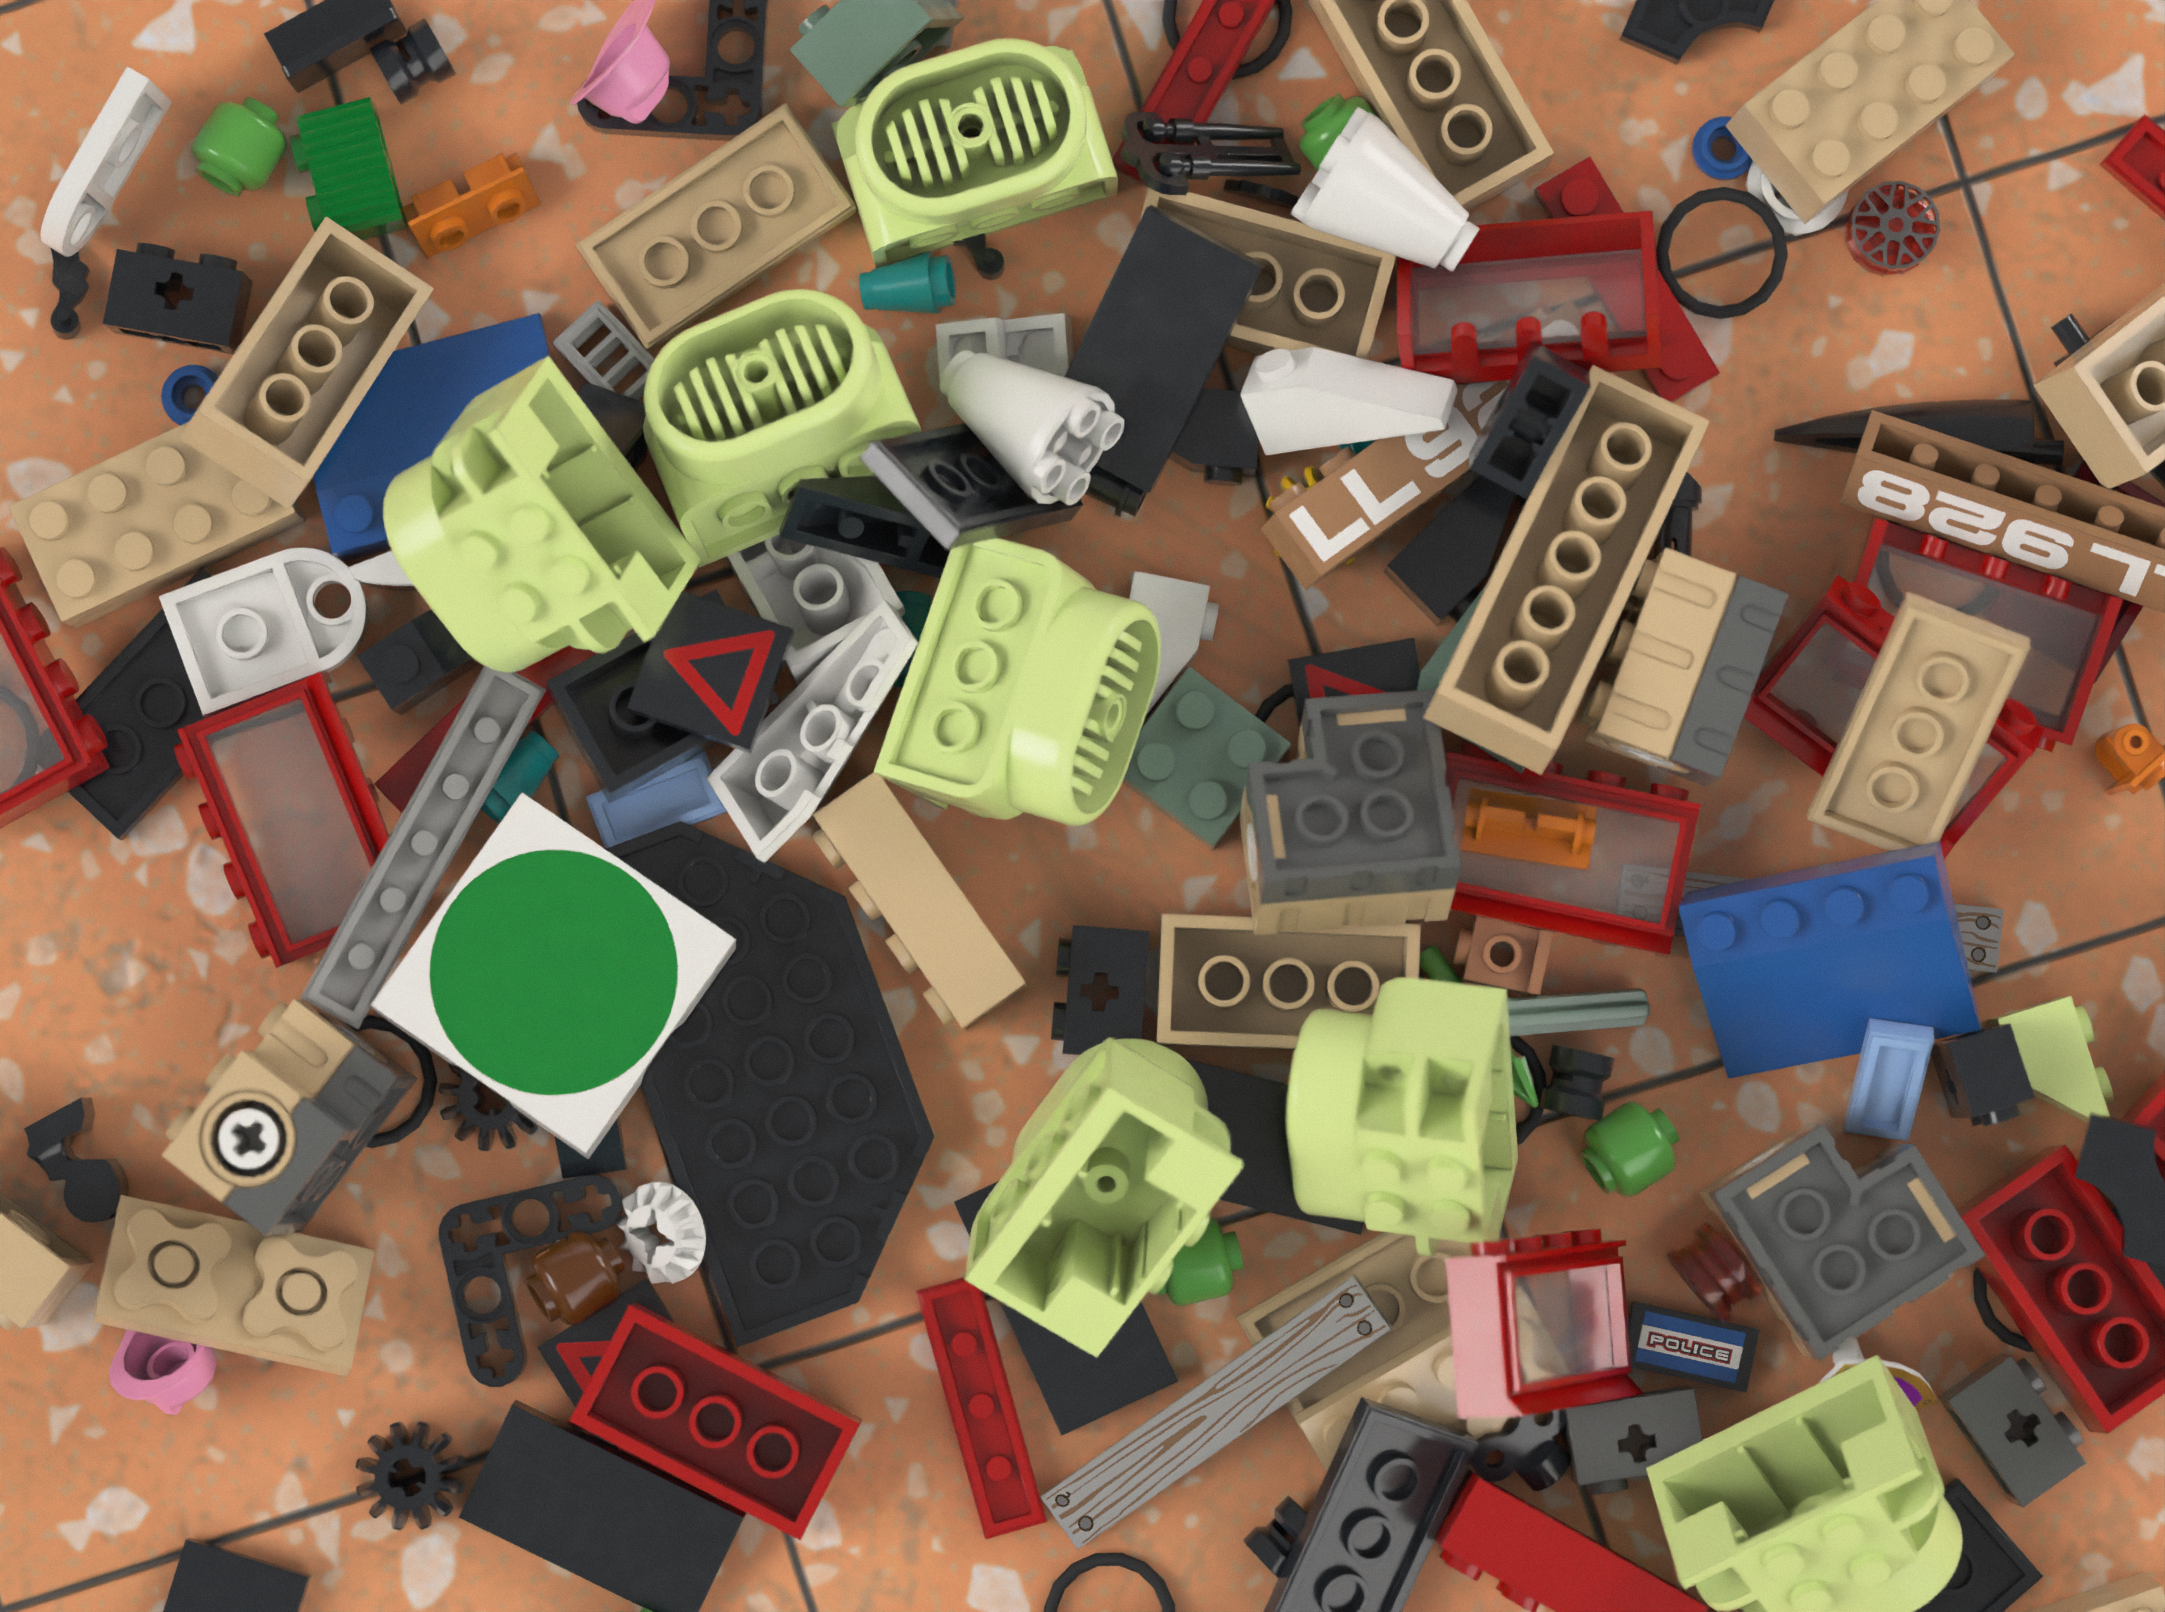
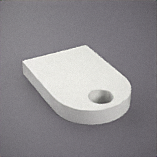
(103, 162)
(261, 626)

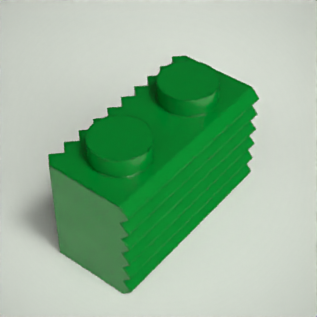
(349, 169)

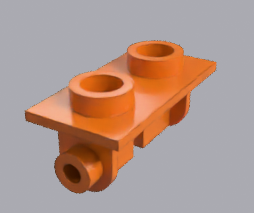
(497, 196)
(2131, 758)
(1529, 829)

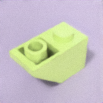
(2057, 1057)

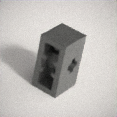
(1980, 1410)
(1594, 1428)

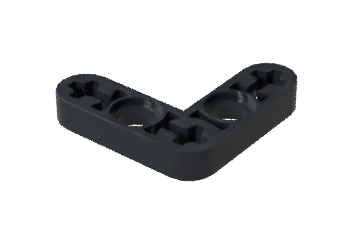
(719, 82)
(491, 1261)

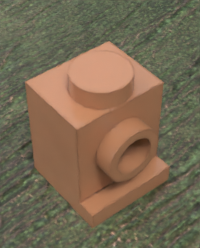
(1529, 959)

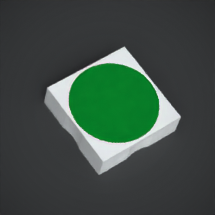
(554, 975)

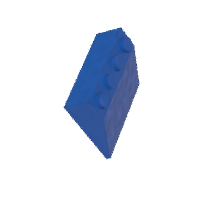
(406, 419)
(1818, 950)

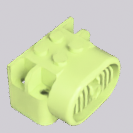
(930, 185)
(763, 402)
(535, 529)
(1022, 689)
(1407, 1113)
(1102, 1191)
(1813, 1504)

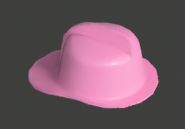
(630, 68)
(161, 1370)

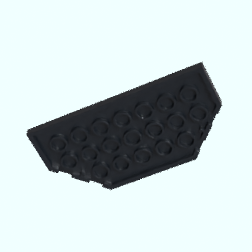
(781, 1089)

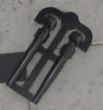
(1202, 160)

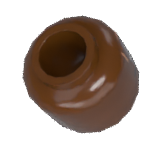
(575, 1277)

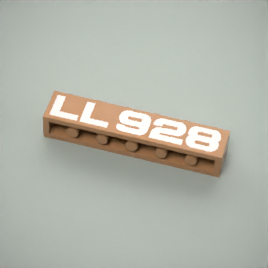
(1375, 489)
(2010, 509)

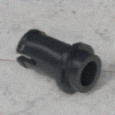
(1115, 492)

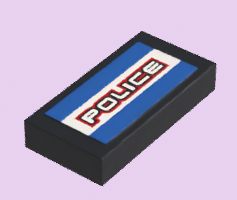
(1691, 1346)

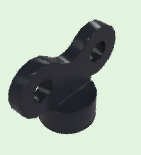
(1526, 1449)

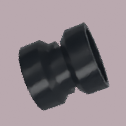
(412, 61)
(1576, 1082)
(1270, 1541)

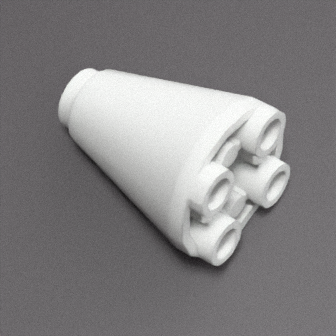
(1384, 198)
(1033, 422)

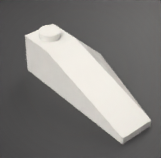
(813, 593)
(812, 734)

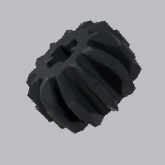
(470, 1104)
(402, 1495)

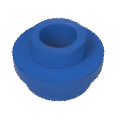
(1708, 162)
(178, 384)

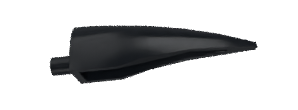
(1990, 423)

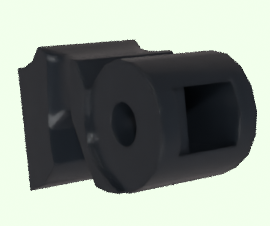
(91, 1184)

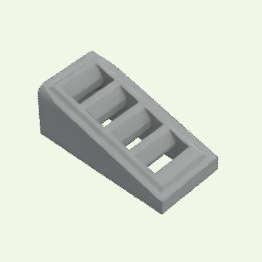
(583, 329)

